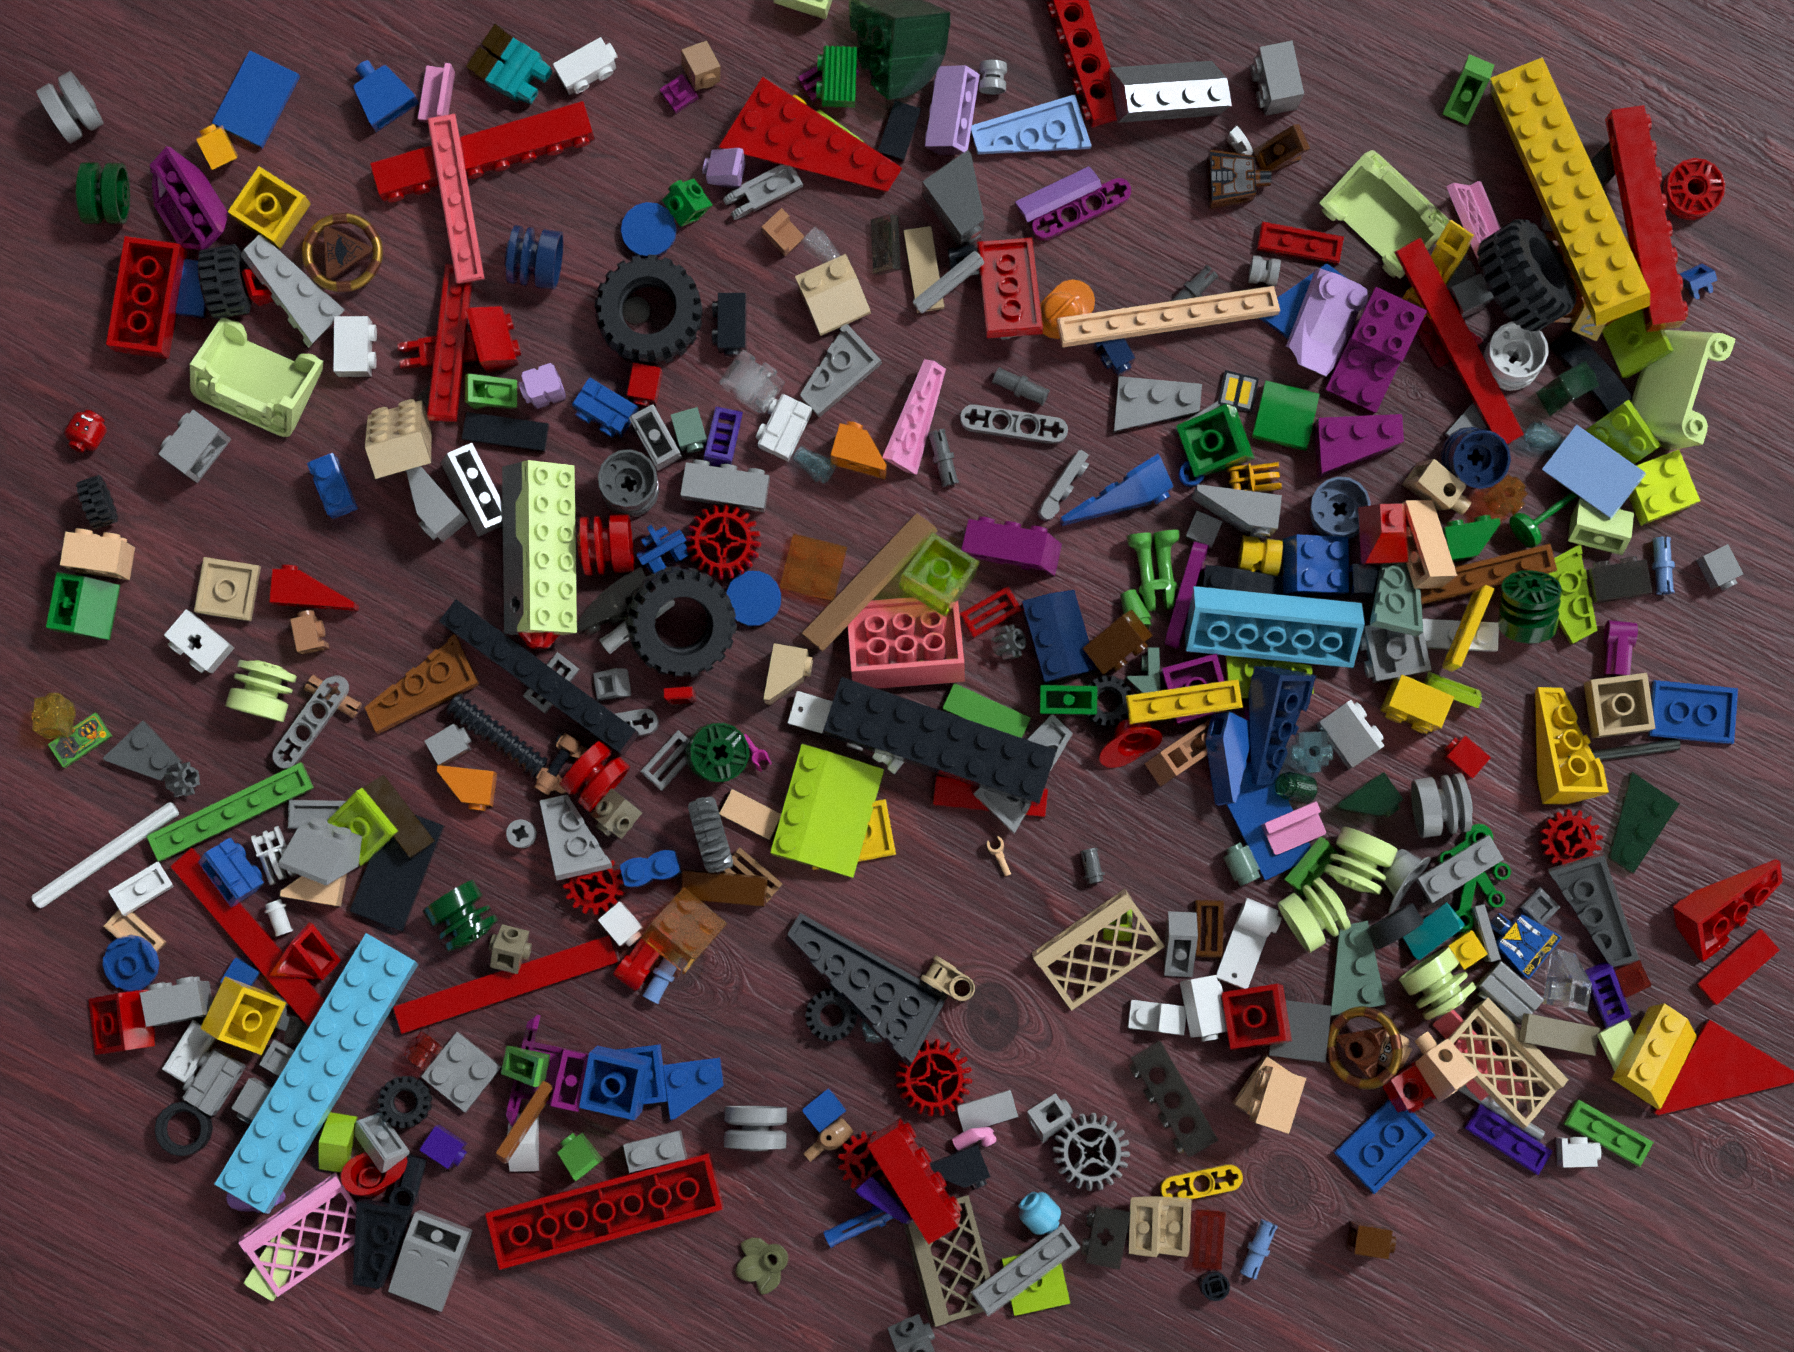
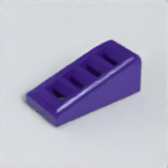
(721, 454)
(1596, 972)
(878, 1194)

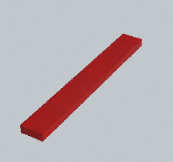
(1458, 340)
(249, 937)
(505, 984)

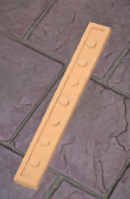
(1167, 316)

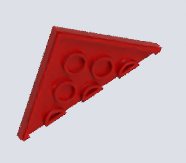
(1722, 1068)

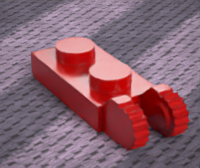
(427, 350)

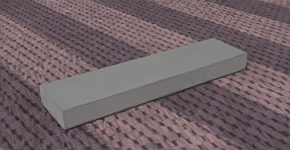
(1025, 1270)

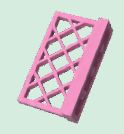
(1474, 211)
(287, 1218)

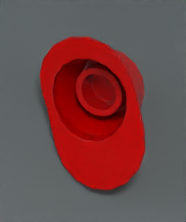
(1129, 744)
(364, 1179)

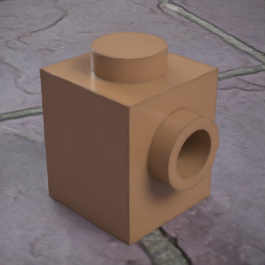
(700, 65)

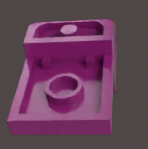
(1375, 349)

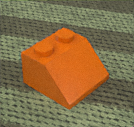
(857, 451)

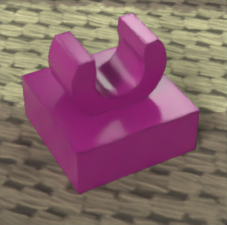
(678, 93)

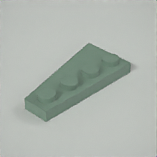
(1396, 601)

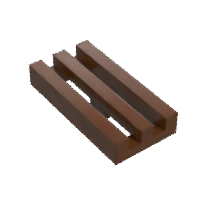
(1208, 928)

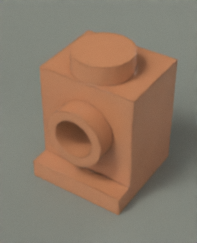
(308, 633)

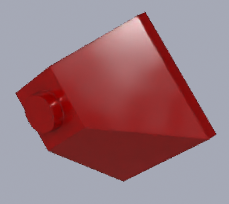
(1383, 533)

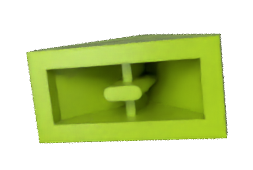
(336, 1141)

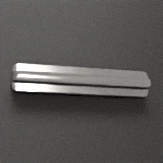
(948, 282)

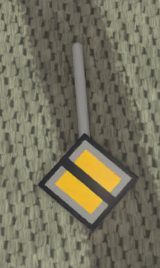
(1237, 391)

